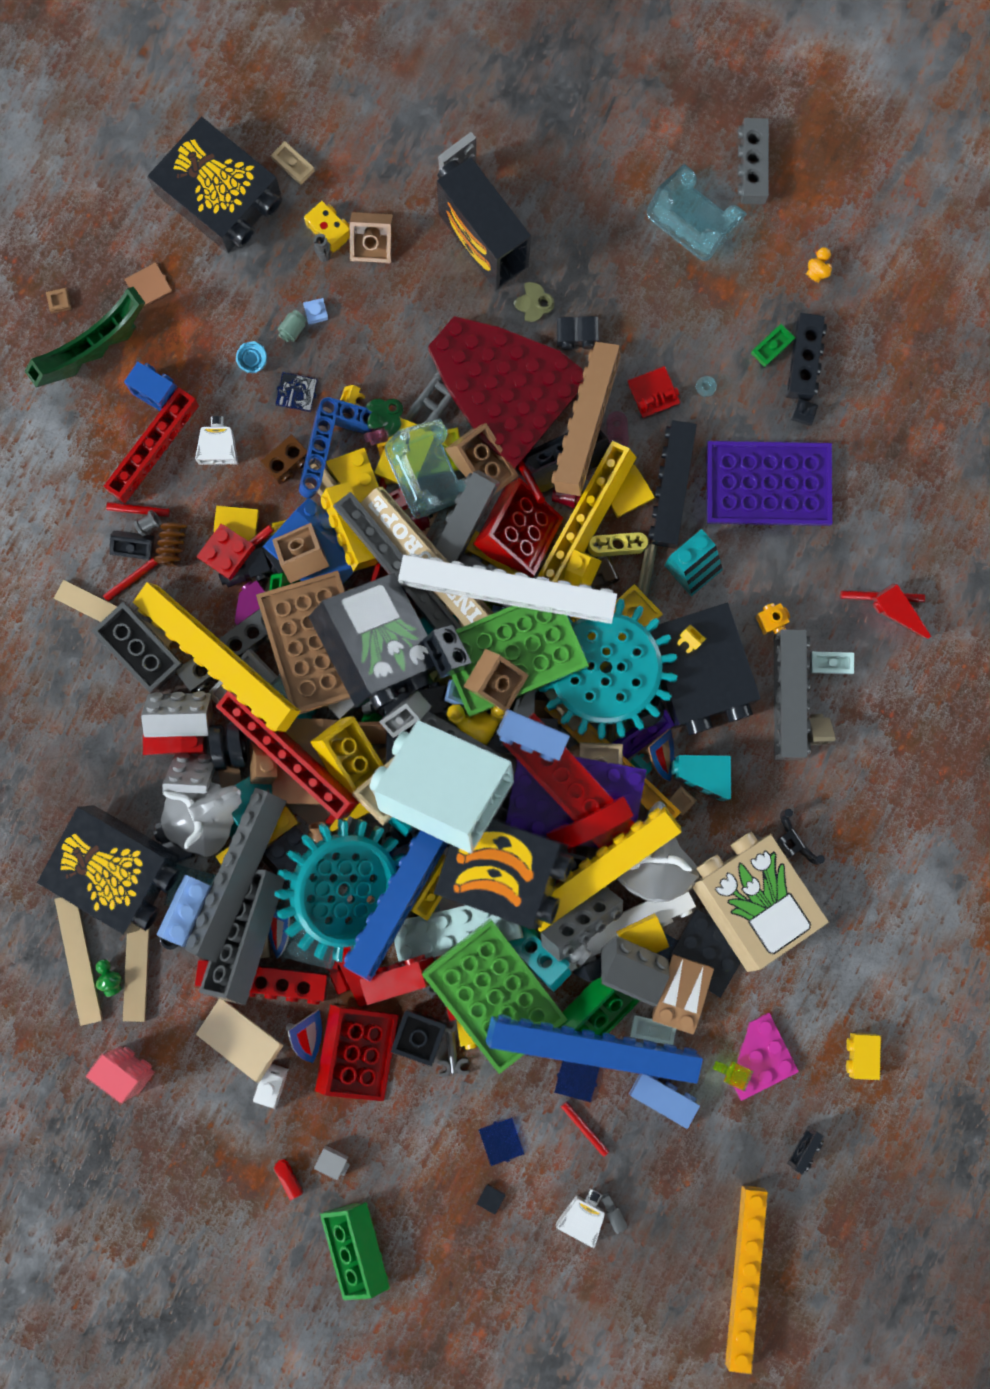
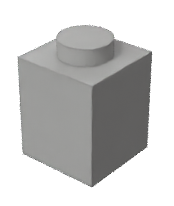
(332, 1163)

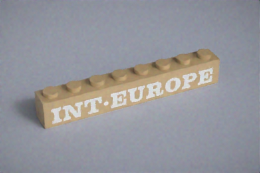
(411, 539)

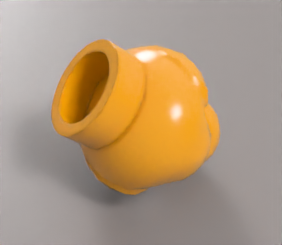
(817, 268)

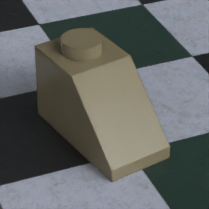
(821, 730)

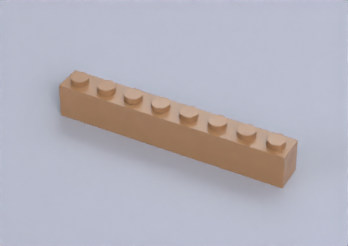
(587, 418)

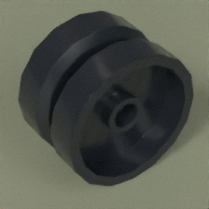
(227, 746)

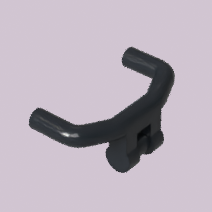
(797, 843)

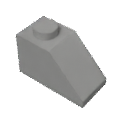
(405, 714)

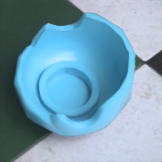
(251, 357)

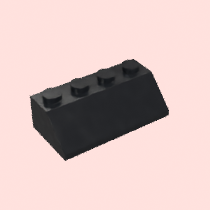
(543, 459)

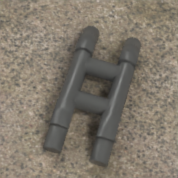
(424, 399)

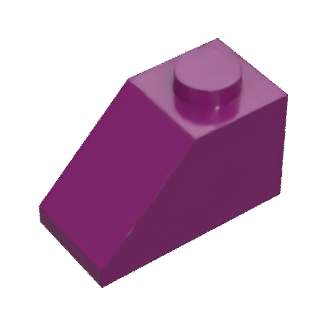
(247, 601)

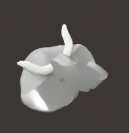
(200, 820)
(663, 873)

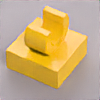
(351, 394)
(693, 637)

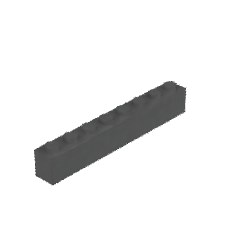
(235, 875)

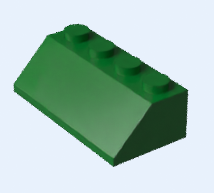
(598, 1008)
(355, 1251)

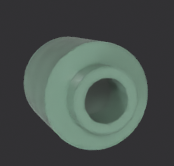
(292, 326)

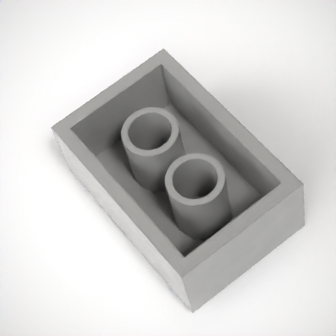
(177, 714)

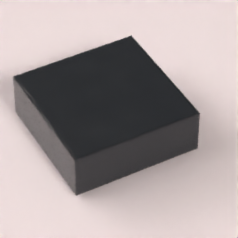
(491, 1199)

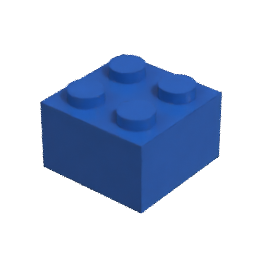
(150, 386)

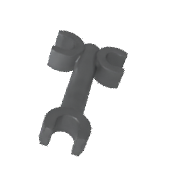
(452, 1066)

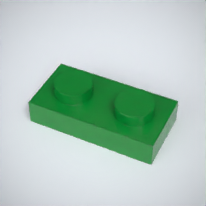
(773, 345)

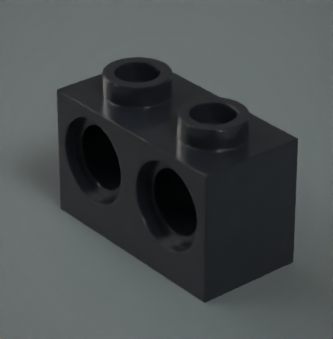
(446, 651)

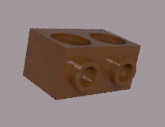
(280, 455)

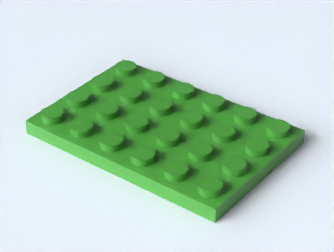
(528, 638)
(489, 979)

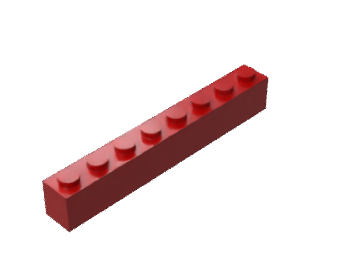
(291, 758)

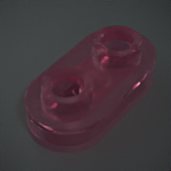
(620, 432)

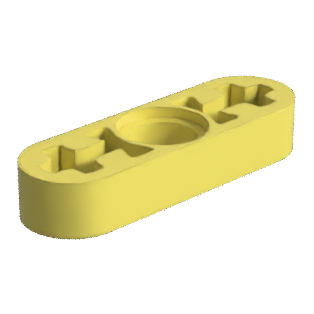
(610, 550)

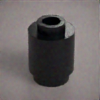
(240, 577)

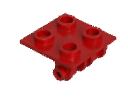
(653, 391)

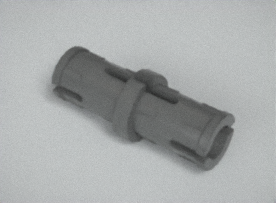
(323, 247)

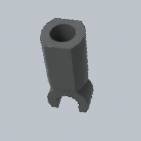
(614, 1214)

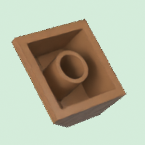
(371, 237)
(300, 553)
(496, 680)

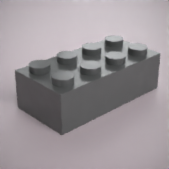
(137, 647)

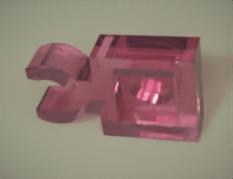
(374, 437)

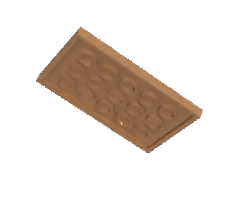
(299, 653)

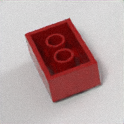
(396, 979)

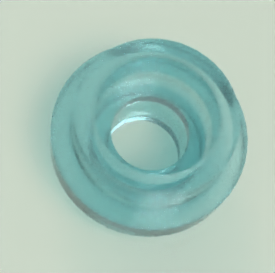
(710, 382)

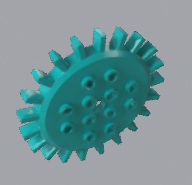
(646, 668)
(318, 860)

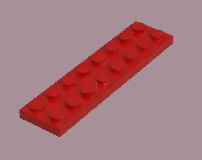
(569, 786)

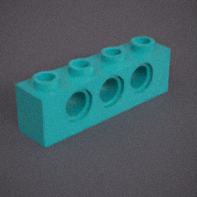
(553, 975)

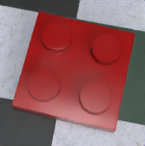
(225, 551)

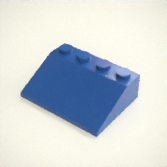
(312, 513)

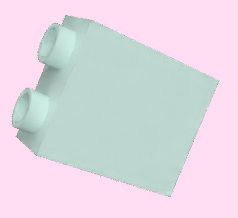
(442, 785)

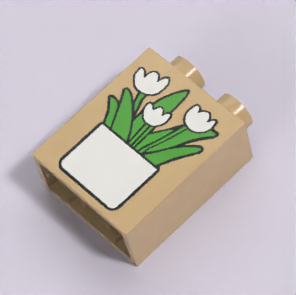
(758, 901)

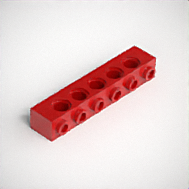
(151, 445)
(317, 982)

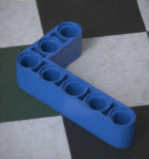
(323, 438)

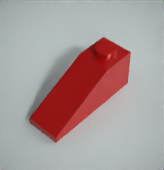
(895, 606)
(174, 745)

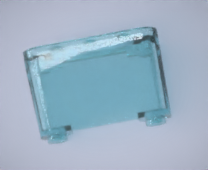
(691, 216)
(424, 468)

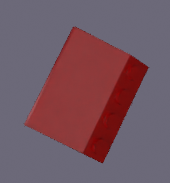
(518, 529)
(356, 1053)

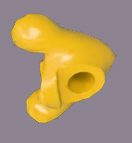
(480, 727)

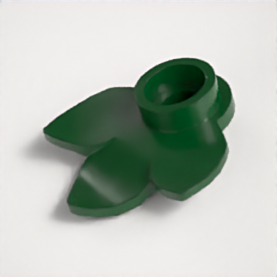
(383, 417)

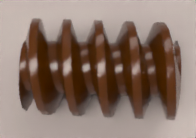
(169, 544)

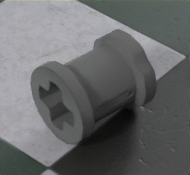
(147, 523)

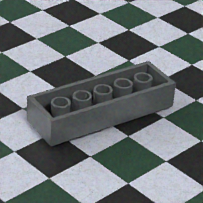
(791, 695)
(236, 966)

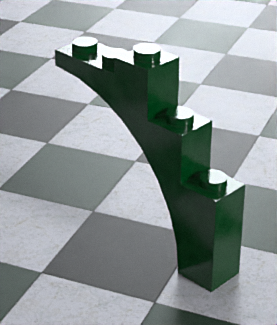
(91, 345)

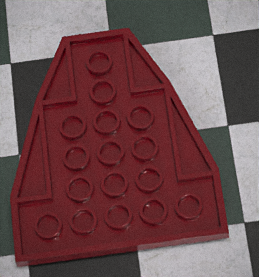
(504, 383)

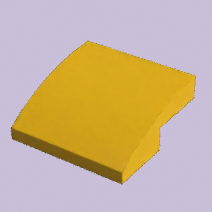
(632, 493)
(240, 520)
(646, 934)

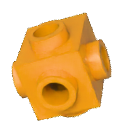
(766, 621)

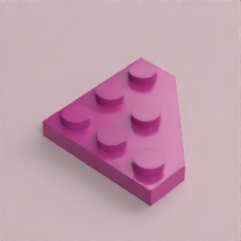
(765, 1055)

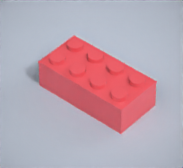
(121, 1073)

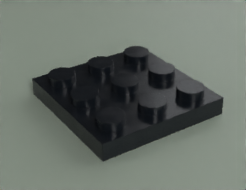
(707, 945)

